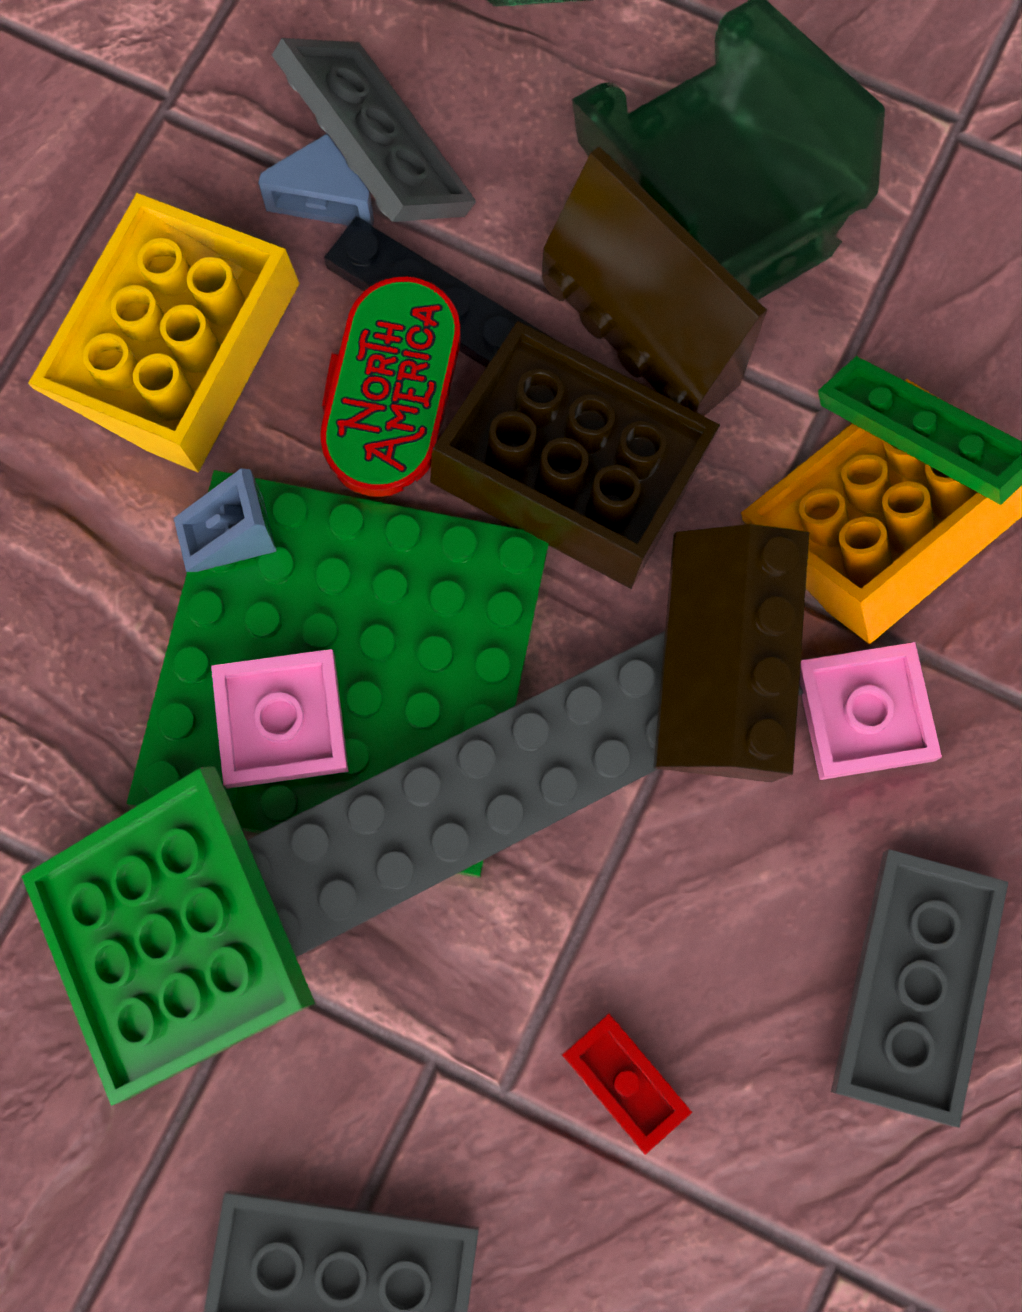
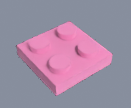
(868, 711)
(279, 719)

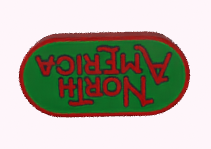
(390, 386)

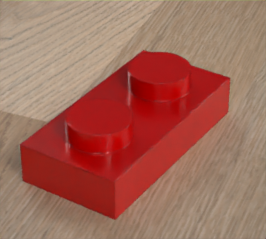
(626, 1083)

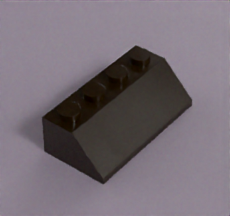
(732, 652)

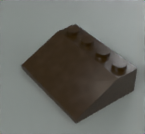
(650, 288)
(572, 453)

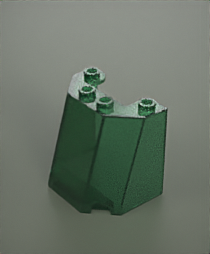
(752, 152)

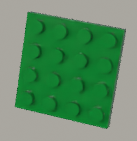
(166, 937)

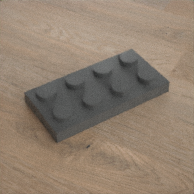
(373, 129)
(920, 988)
(335, 1259)

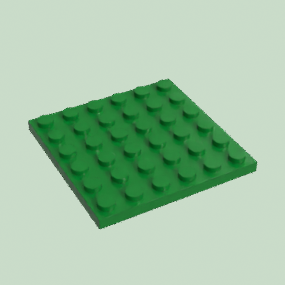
(413, 602)

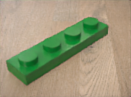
(926, 428)

